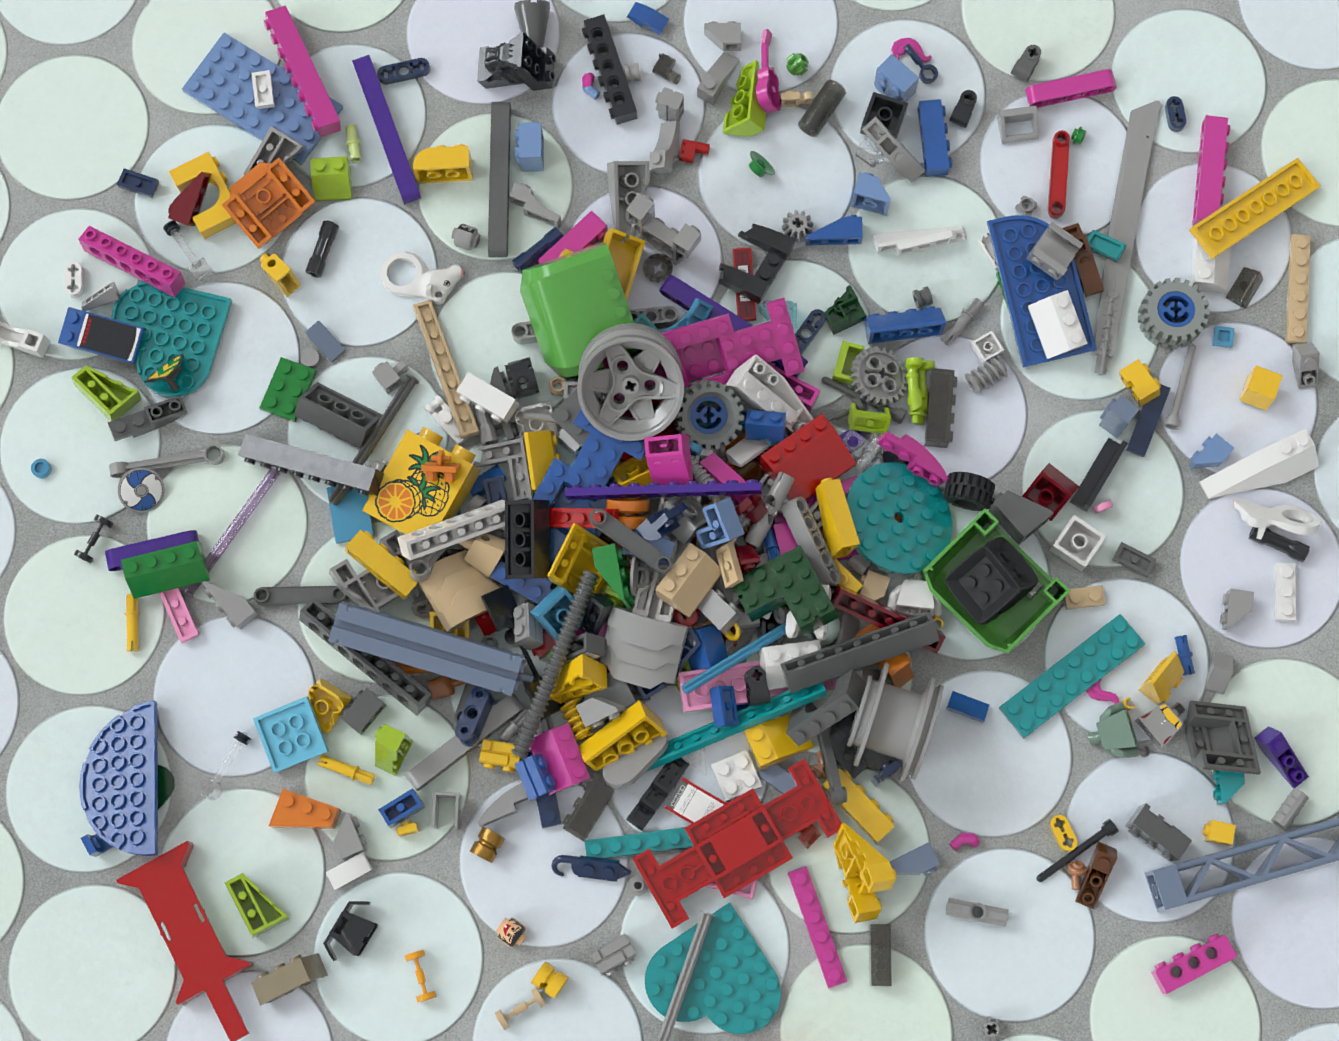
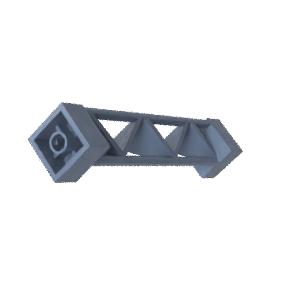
(1169, 891)

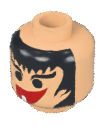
(511, 932)

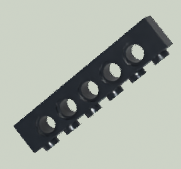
(599, 27)

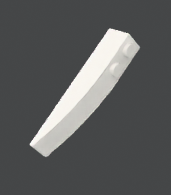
(1265, 468)

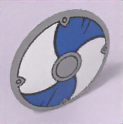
(141, 490)

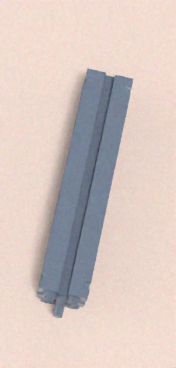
(428, 648)

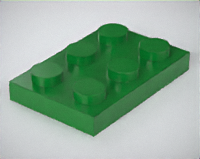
(286, 387)

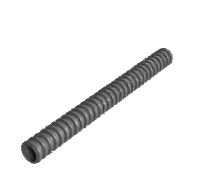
(555, 664)

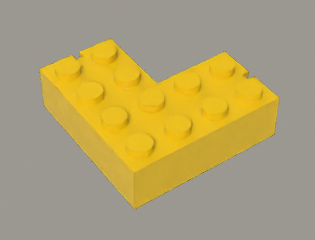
(624, 255)

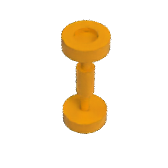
(420, 976)

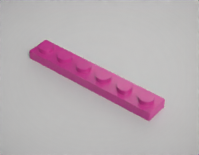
(817, 927)

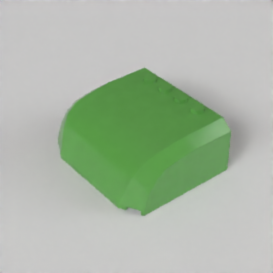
(573, 303)
(1016, 622)

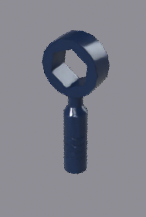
(918, 61)

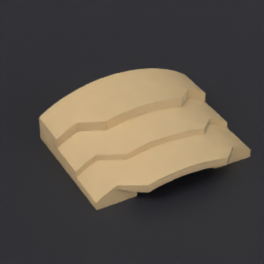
(456, 590)

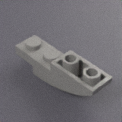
(893, 149)

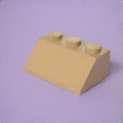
(688, 580)

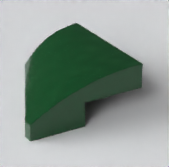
(844, 312)

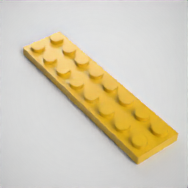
(1254, 208)

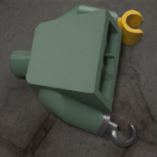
(1117, 732)

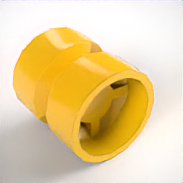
(549, 980)

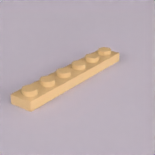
(1298, 289)

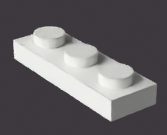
(1285, 592)

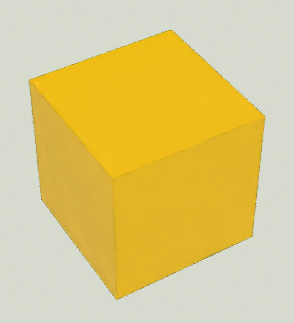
(1260, 387)

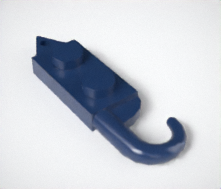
(592, 867)

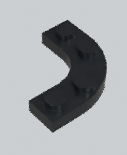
(845, 754)

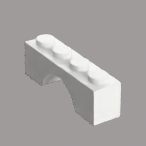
(24, 340)

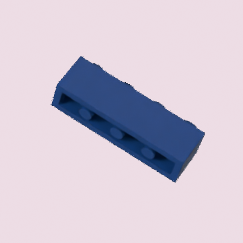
(933, 137)

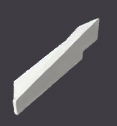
(916, 240)

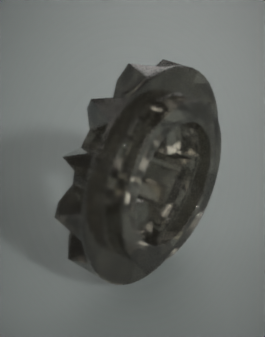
(655, 260)

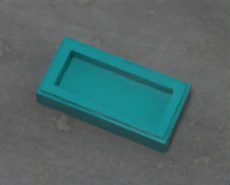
(1106, 246)

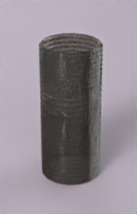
(819, 110)

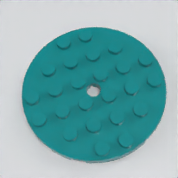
(925, 518)

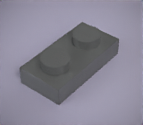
(1134, 559)

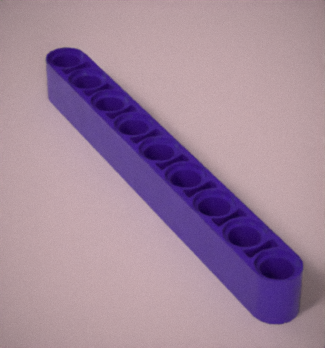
(386, 129)
(684, 296)

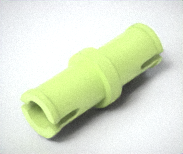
(353, 143)

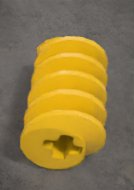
(575, 721)

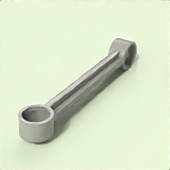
(118, 469)
(429, 559)

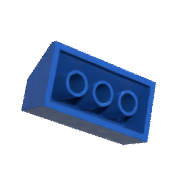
(904, 325)

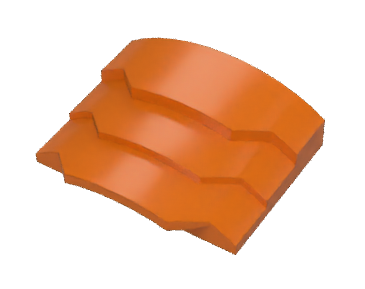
(267, 201)

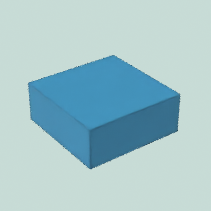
(1223, 336)

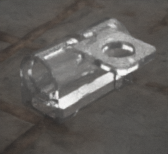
(866, 451)

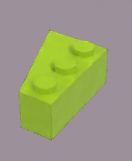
(391, 748)

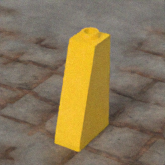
(836, 518)

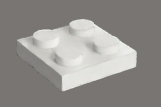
(736, 775)

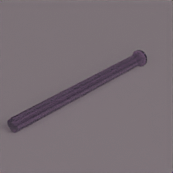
(236, 525)

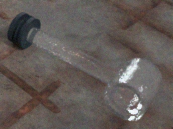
(198, 268)
(241, 738)

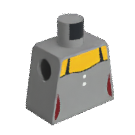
(1161, 723)

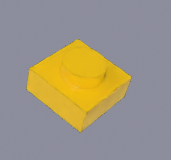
(407, 828)

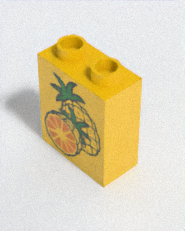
(404, 494)

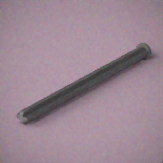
(378, 431)

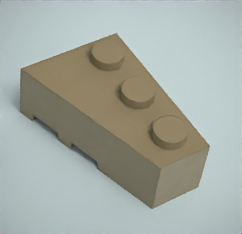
(288, 977)

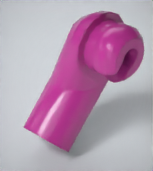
(965, 838)

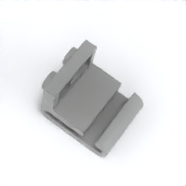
(1054, 251)

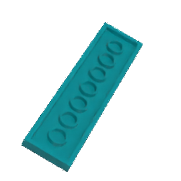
(1071, 676)

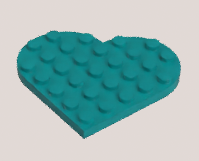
(173, 326)
(729, 980)

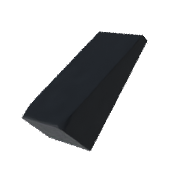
(596, 614)

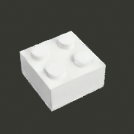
(987, 347)

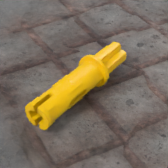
(132, 623)
(350, 771)

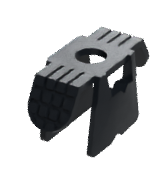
(350, 931)

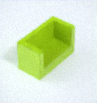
(846, 356)
(869, 421)

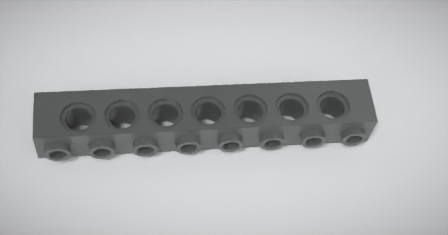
(379, 669)

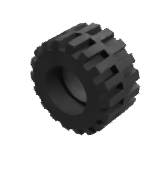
(969, 491)

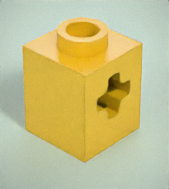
(1219, 832)

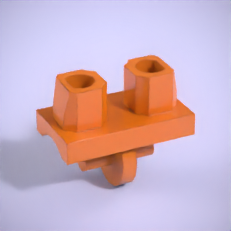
(432, 468)

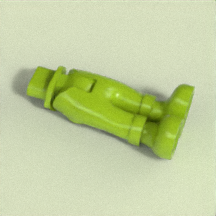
(917, 387)

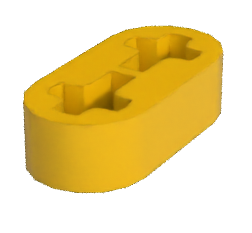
(1059, 835)

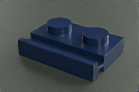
(886, 771)

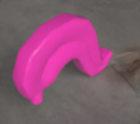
(898, 49)
(1097, 693)

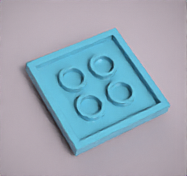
(291, 734)

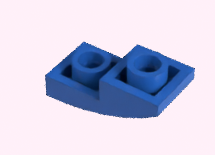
(647, 16)

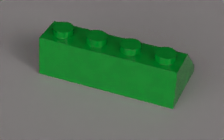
(165, 569)

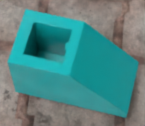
(1226, 785)

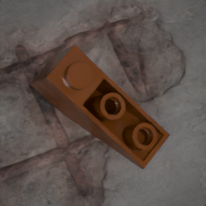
(1097, 875)

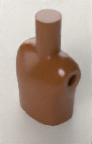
(443, 686)

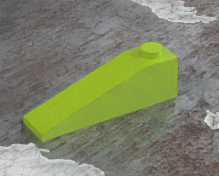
(746, 114)

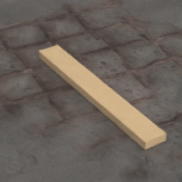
(445, 368)

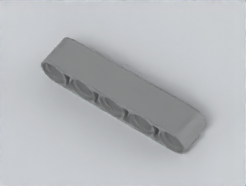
(809, 537)

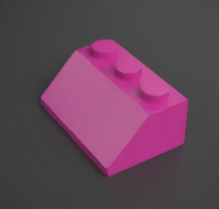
(563, 757)

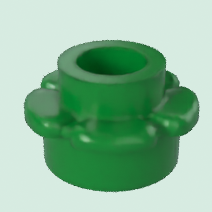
(1078, 135)

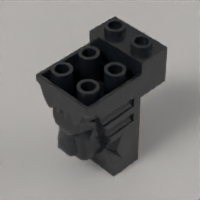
(516, 63)

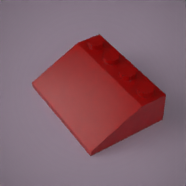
(809, 457)

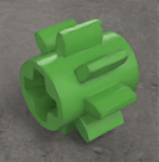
(797, 64)

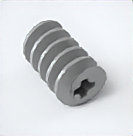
(986, 374)

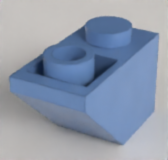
(1213, 453)

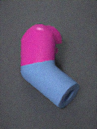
(587, 85)

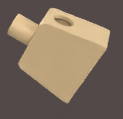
(484, 552)

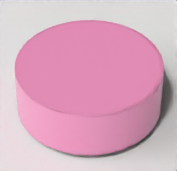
(1103, 506)

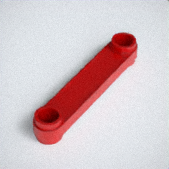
(1058, 174)

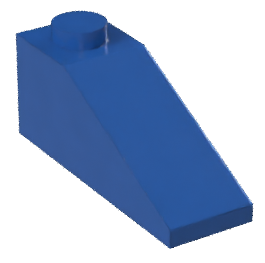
(840, 232)

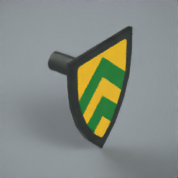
(168, 372)

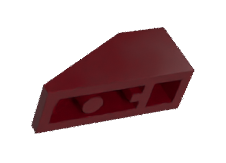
(190, 200)

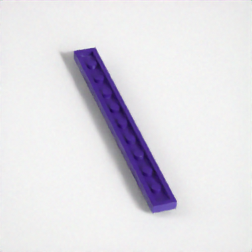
(673, 489)

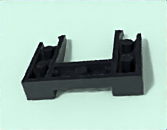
(755, 287)

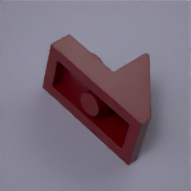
(752, 507)

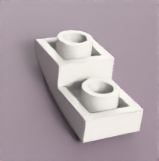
(349, 870)

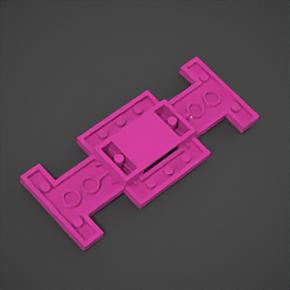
(715, 347)

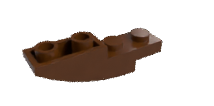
(1085, 263)

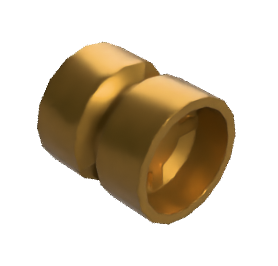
(487, 844)

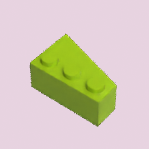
(105, 393)
(254, 906)

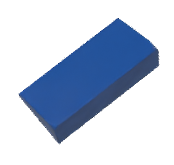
(478, 487)
(724, 706)
(967, 706)

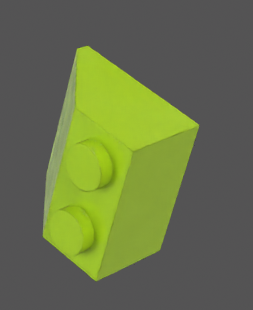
(331, 178)

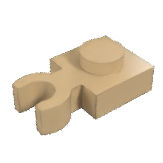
(792, 98)

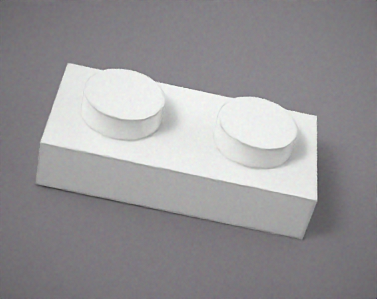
(263, 89)

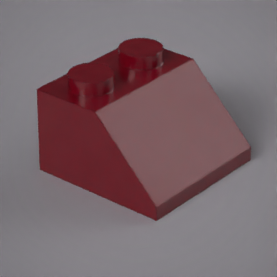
(1051, 489)

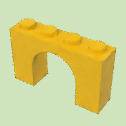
(216, 217)

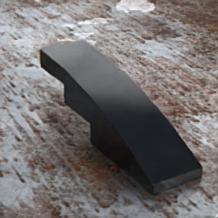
(657, 793)

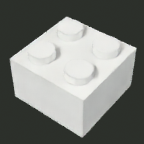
(1077, 543)

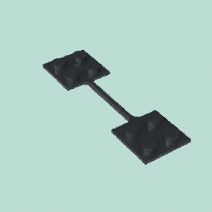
(500, 607)

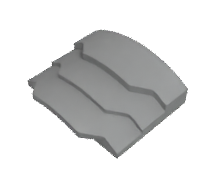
(643, 648)

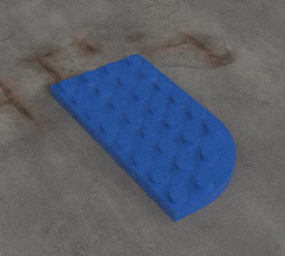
(1027, 284)

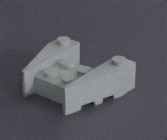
(670, 242)
(365, 587)

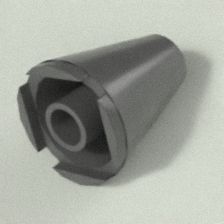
(533, 19)

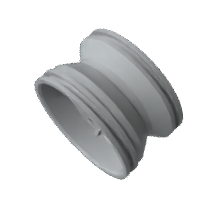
(615, 380)

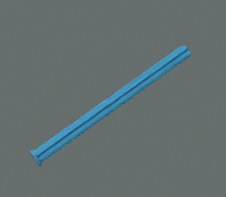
(734, 659)

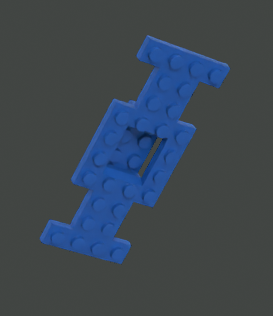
(592, 466)

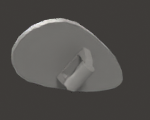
(635, 576)

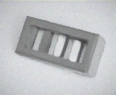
(104, 296)

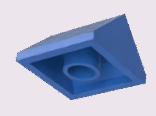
(710, 651)

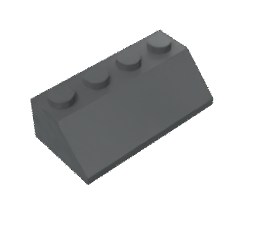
(337, 414)

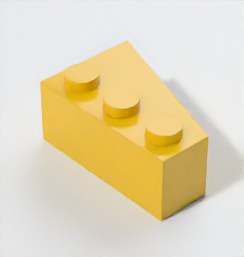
(579, 679)

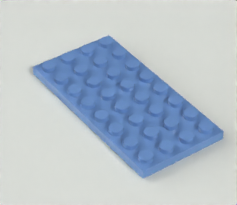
(226, 87)

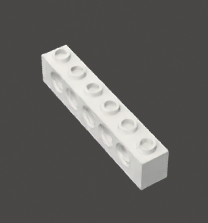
(452, 530)

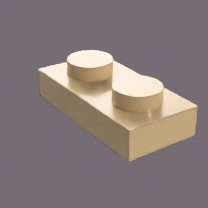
(1085, 597)

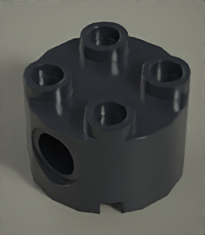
(522, 369)

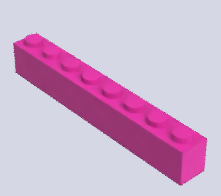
(303, 71)

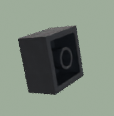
(887, 110)

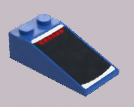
(101, 335)

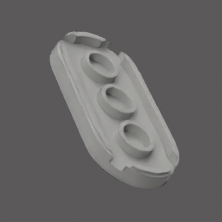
(632, 766)

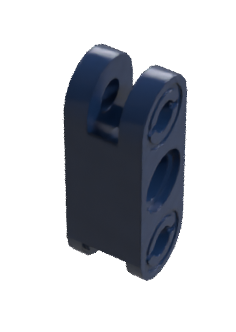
(469, 729)

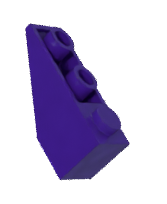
(1281, 756)

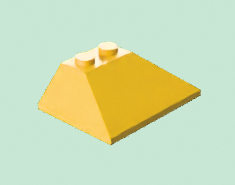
(574, 558)

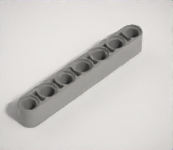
(454, 750)

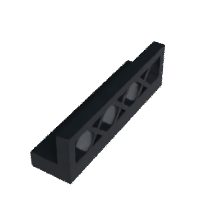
(1098, 474)

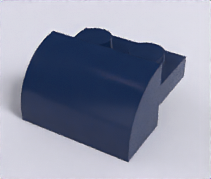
(661, 523)

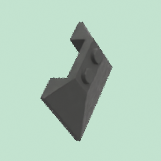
(1221, 738)

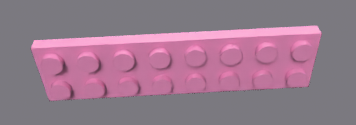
(700, 698)

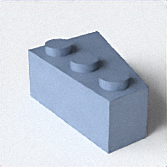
(1118, 416)

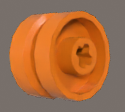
(628, 510)

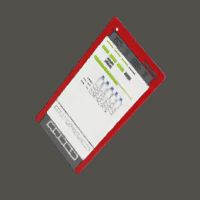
(692, 802)

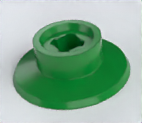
(760, 165)

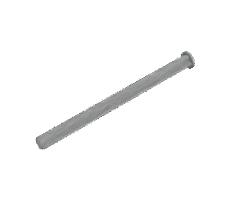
(685, 976)

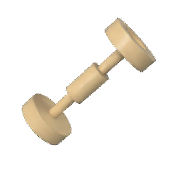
(520, 1008)

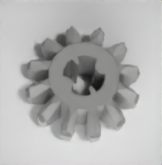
(802, 221)

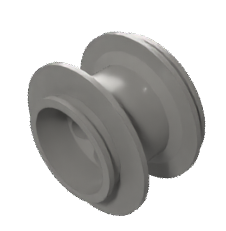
(895, 722)

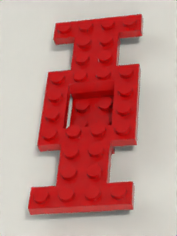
(743, 848)

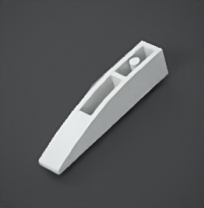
(768, 391)

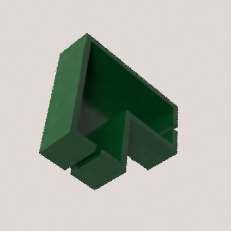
(787, 581)

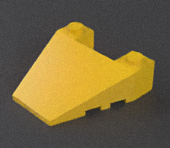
(864, 873)

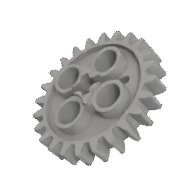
(879, 376)

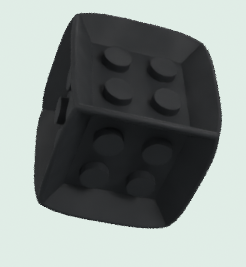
(991, 580)

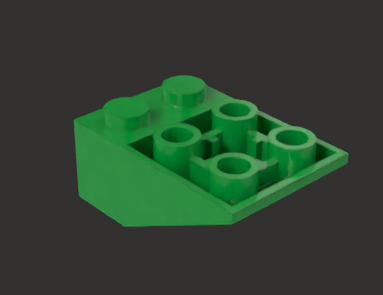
(611, 566)

